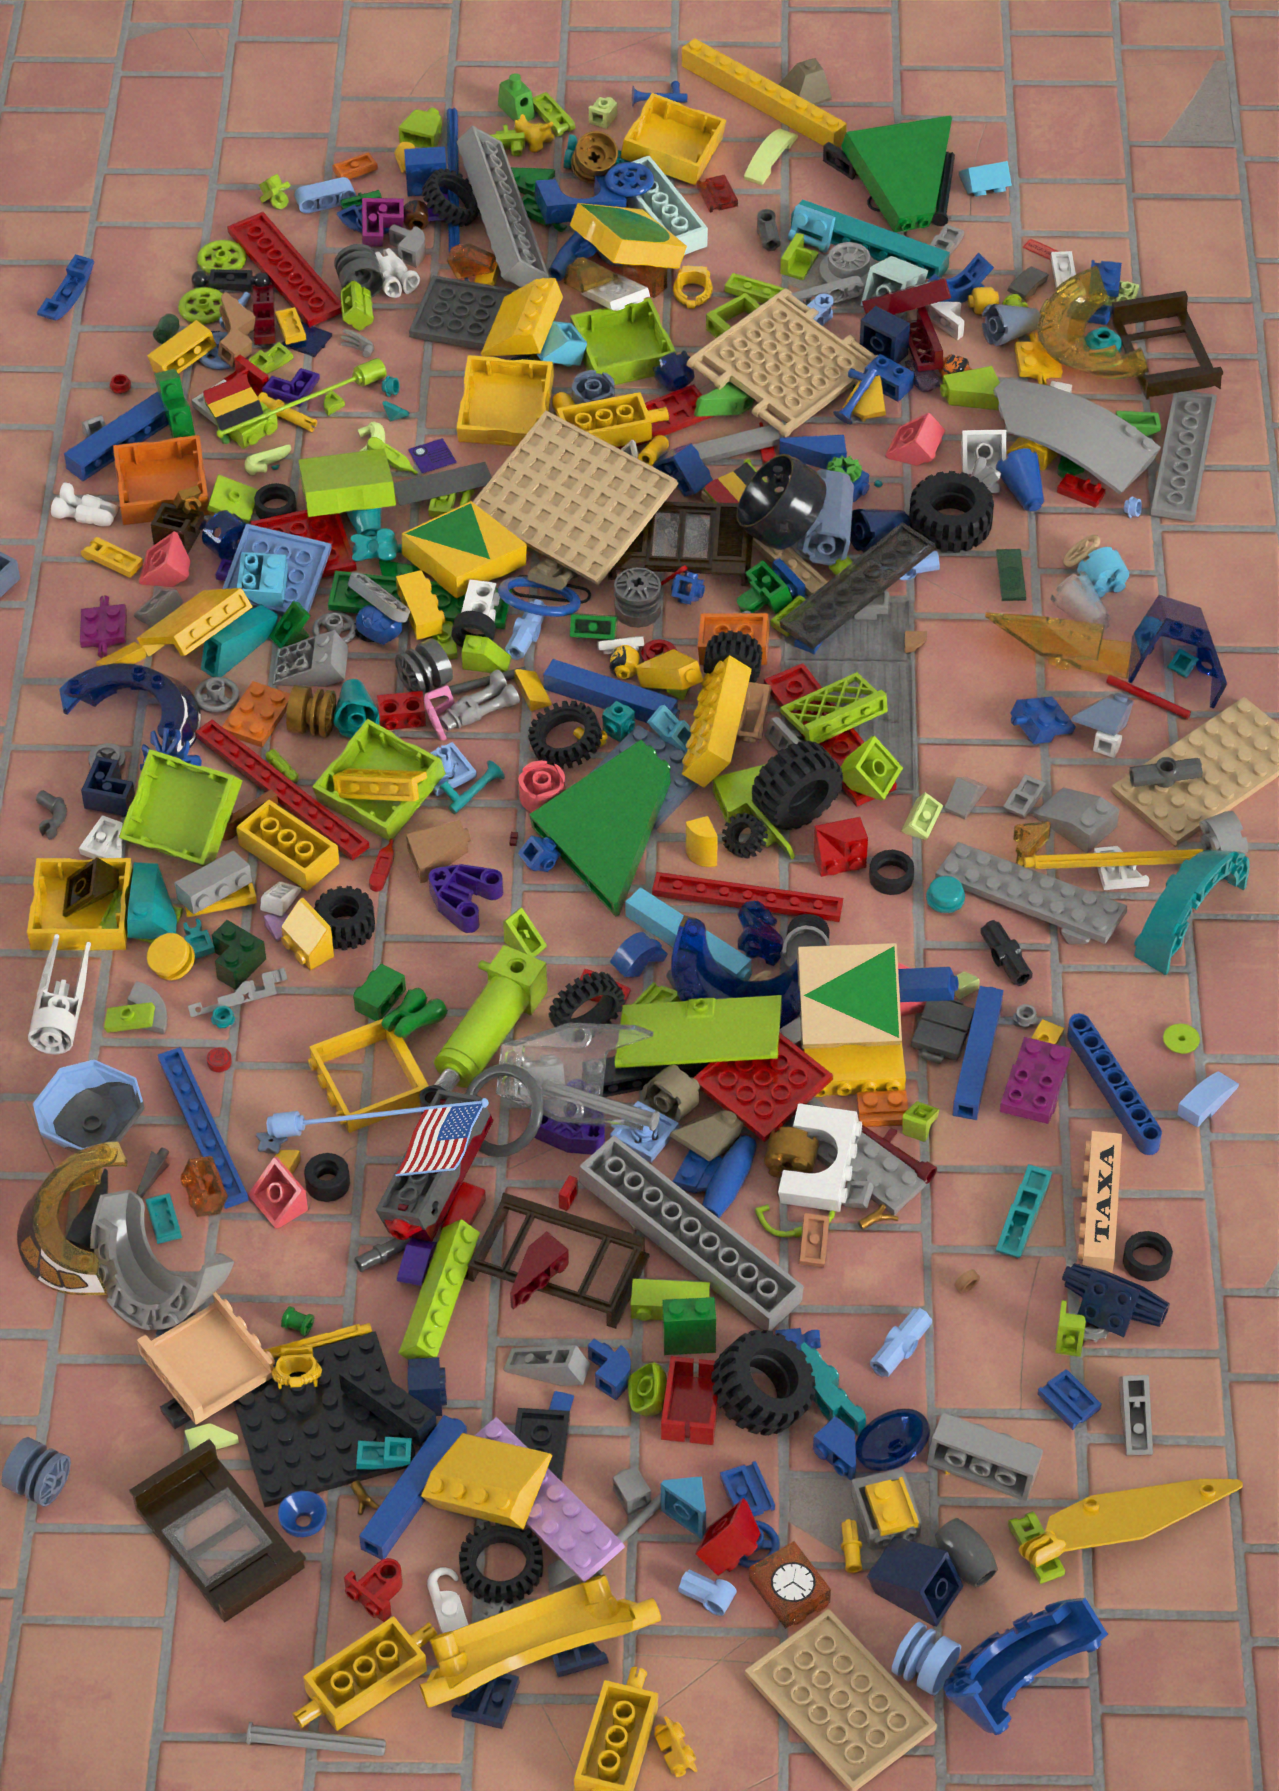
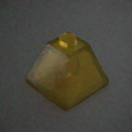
(586, 275)

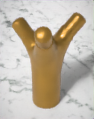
(876, 1216)
(363, 1497)

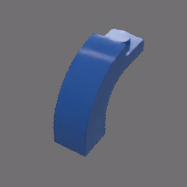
(968, 279)

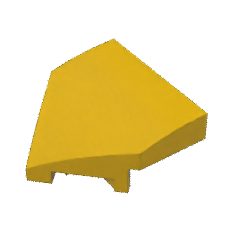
(871, 402)

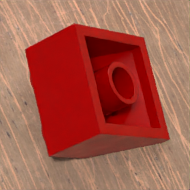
(729, 1539)

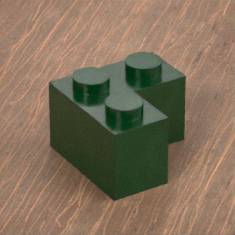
(238, 954)

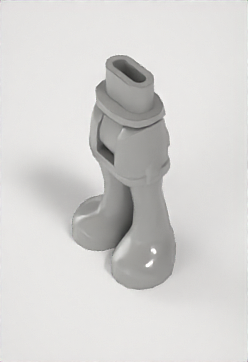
(467, 710)

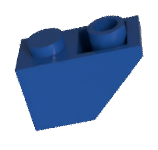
(837, 1445)

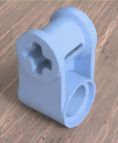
(823, 304)

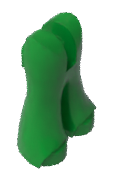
(414, 1013)

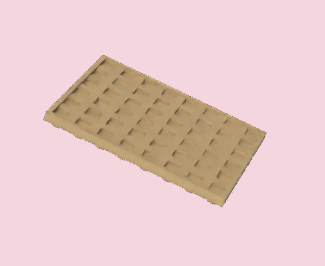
(574, 496)

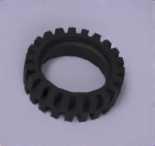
(444, 207)

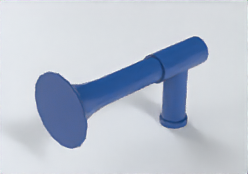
(675, 96)
(866, 379)

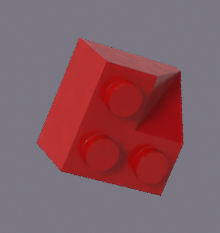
(840, 846)

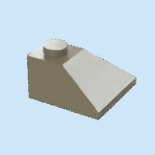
(808, 82)
(710, 1133)

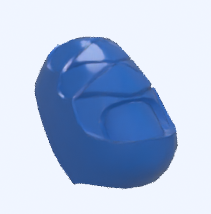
(377, 625)

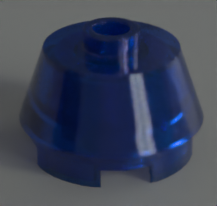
(674, 372)

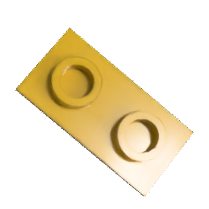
(681, 1756)

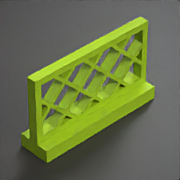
(839, 718)

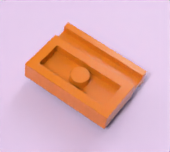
(882, 1108)

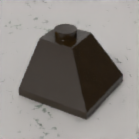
(89, 885)

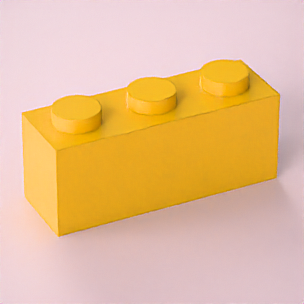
(182, 349)
(416, 594)

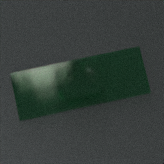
(1011, 575)

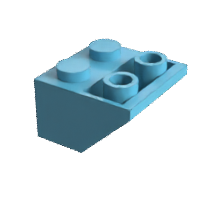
(563, 345)
(263, 578)

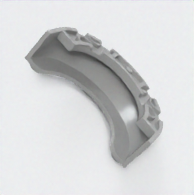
(134, 1278)

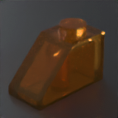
(470, 261)

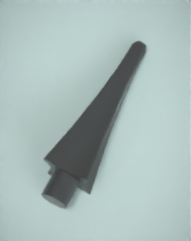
(155, 1167)

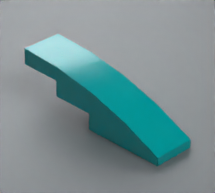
(1024, 1211)

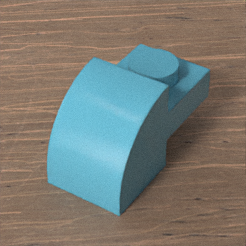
(670, 728)

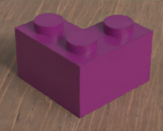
(380, 214)

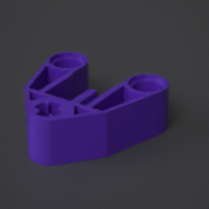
(453, 891)
(571, 1137)

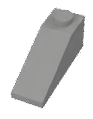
(549, 1364)
(1136, 1414)

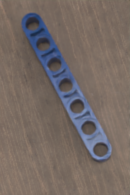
(1114, 1084)

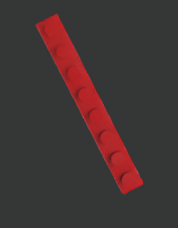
(737, 894)

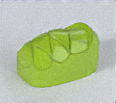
(647, 1389)

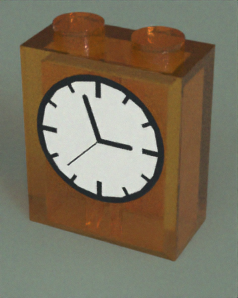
(790, 1585)

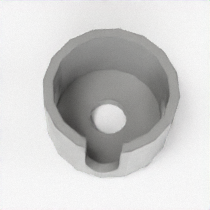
(802, 937)

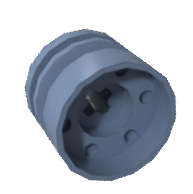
(36, 1471)

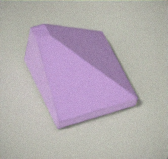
(274, 923)

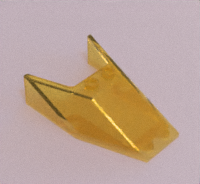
(1068, 643)

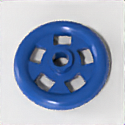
(629, 179)

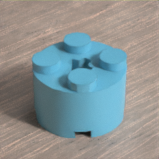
(1105, 570)

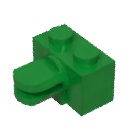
(765, 589)

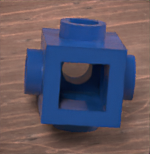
(680, 587)
(539, 853)

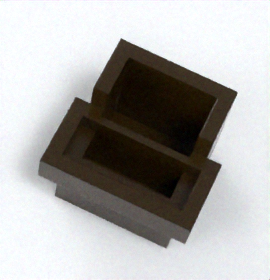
(172, 519)

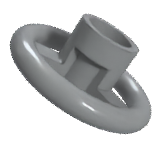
(334, 621)
(215, 691)

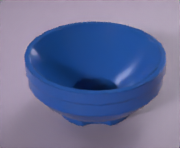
(302, 1504)

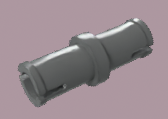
(379, 1254)

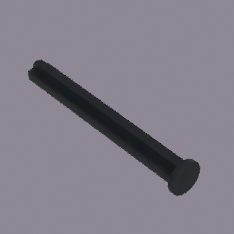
(940, 217)

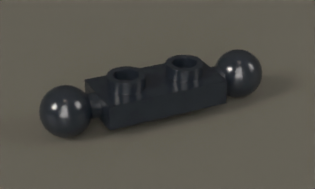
(230, 279)

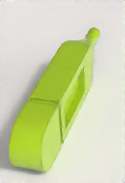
(394, 457)

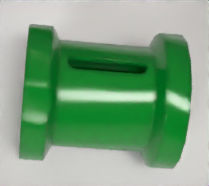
(297, 1321)

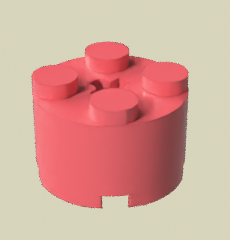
(540, 784)

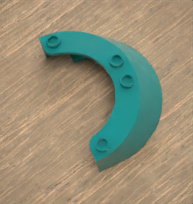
(1186, 890)

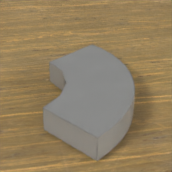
(144, 994)

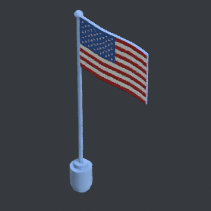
(436, 1141)

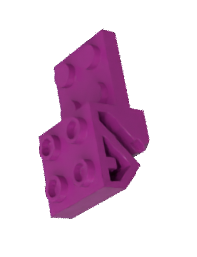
(1035, 1080)

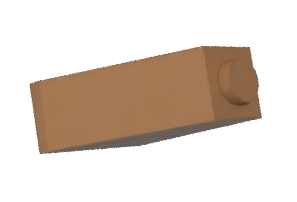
(437, 847)

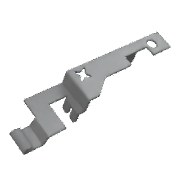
(236, 998)

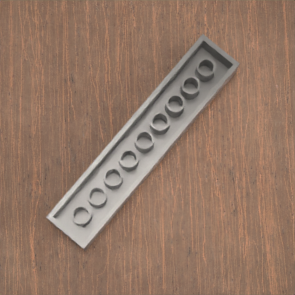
(501, 208)
(691, 1234)

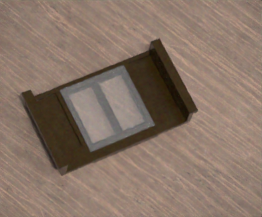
(692, 535)
(215, 1531)

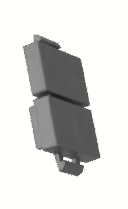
(942, 1029)

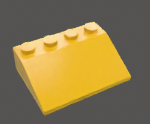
(524, 319)
(487, 1480)

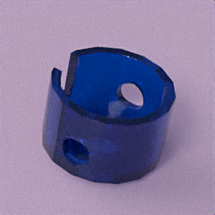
(231, 531)

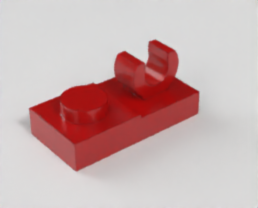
(1081, 490)

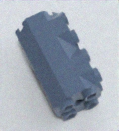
(830, 533)

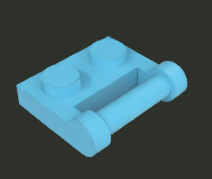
(814, 222)

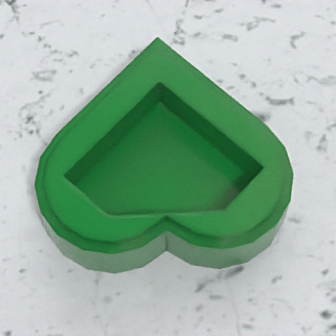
(1068, 466)

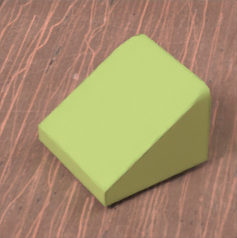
(967, 984)

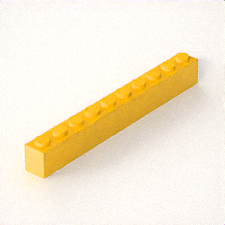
(763, 94)

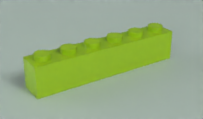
(439, 1291)

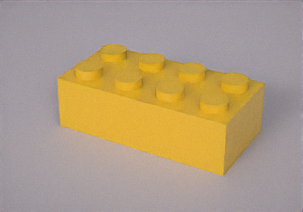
(288, 845)

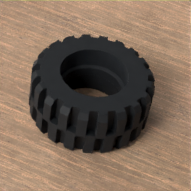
(953, 492)
(797, 785)
(743, 1398)

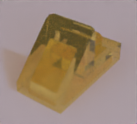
(1030, 839)

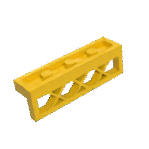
(378, 784)

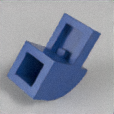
(636, 953)
(614, 1368)

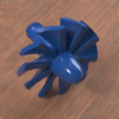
(171, 749)

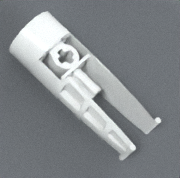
(53, 1024)

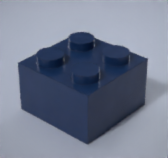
(885, 334)

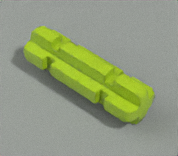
(281, 765)

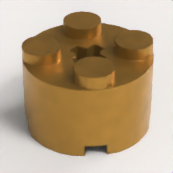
(790, 1151)

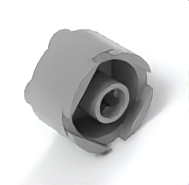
(1223, 833)

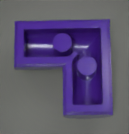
(292, 390)

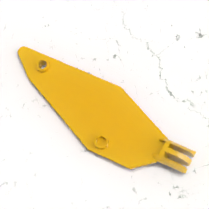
(1123, 1516)

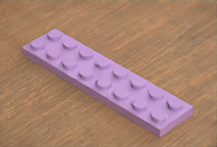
(564, 1519)

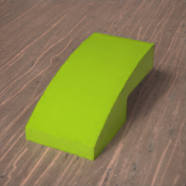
(272, 359)

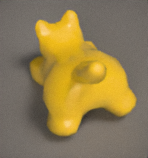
(534, 133)

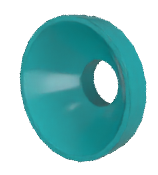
(1095, 342)

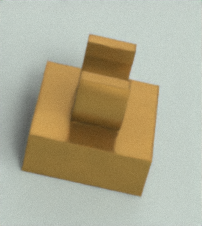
(188, 497)

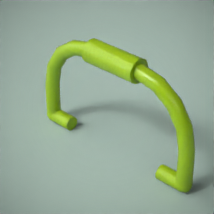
(796, 1231)

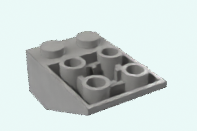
(312, 661)

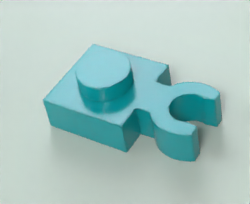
(199, 940)

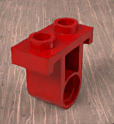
(374, 1589)

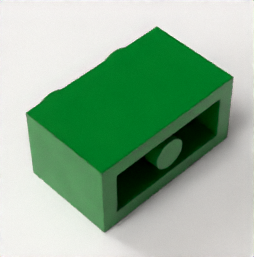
(593, 626)
(379, 992)

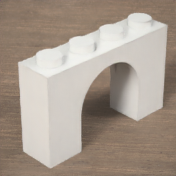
(827, 1188)

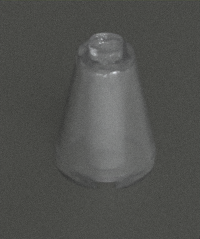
(1080, 600)

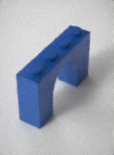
(560, 208)

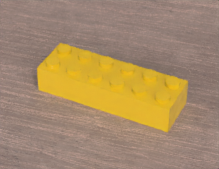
(716, 721)

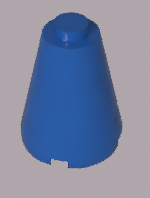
(1023, 477)

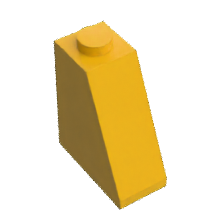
(669, 671)

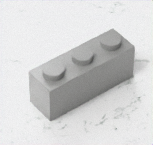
(213, 882)

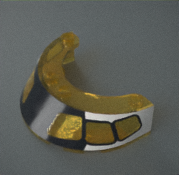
(39, 1236)

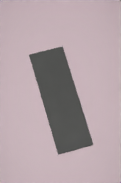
(442, 483)

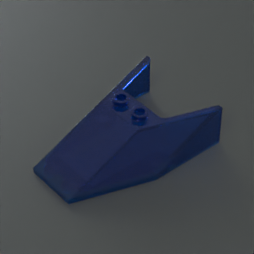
(1182, 623)

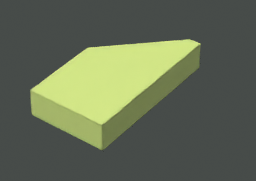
(220, 1437)

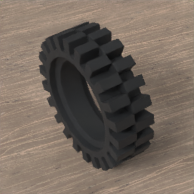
(559, 715)
(581, 992)
(500, 1589)

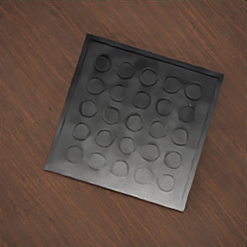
(311, 1433)

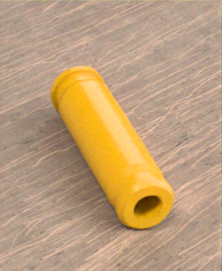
(654, 450)

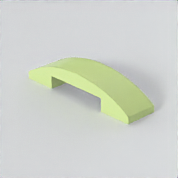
(767, 154)

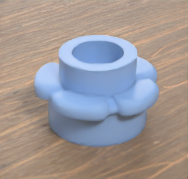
(1133, 507)

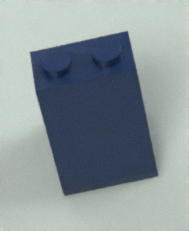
(916, 1579)

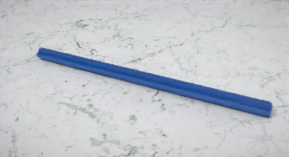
(453, 164)

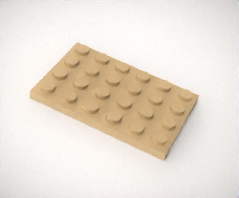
(840, 1700)

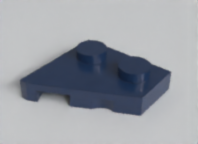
(489, 1702)

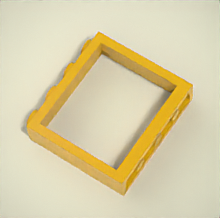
(356, 1040)

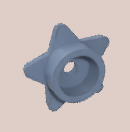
(269, 1147)

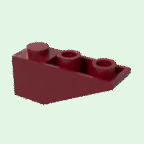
(541, 1262)

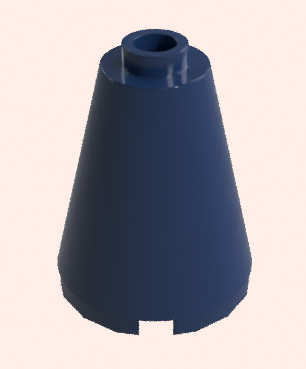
(872, 525)

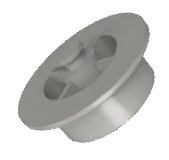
(846, 261)

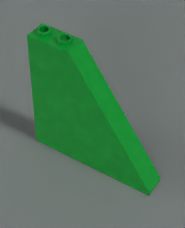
(901, 168)
(607, 821)

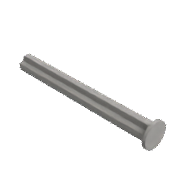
(603, 1104)
(315, 1740)

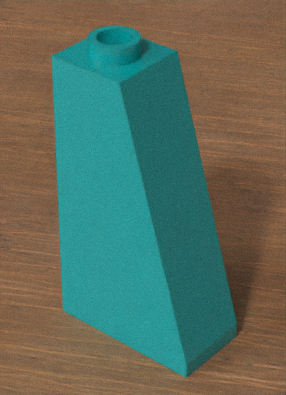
(237, 640)

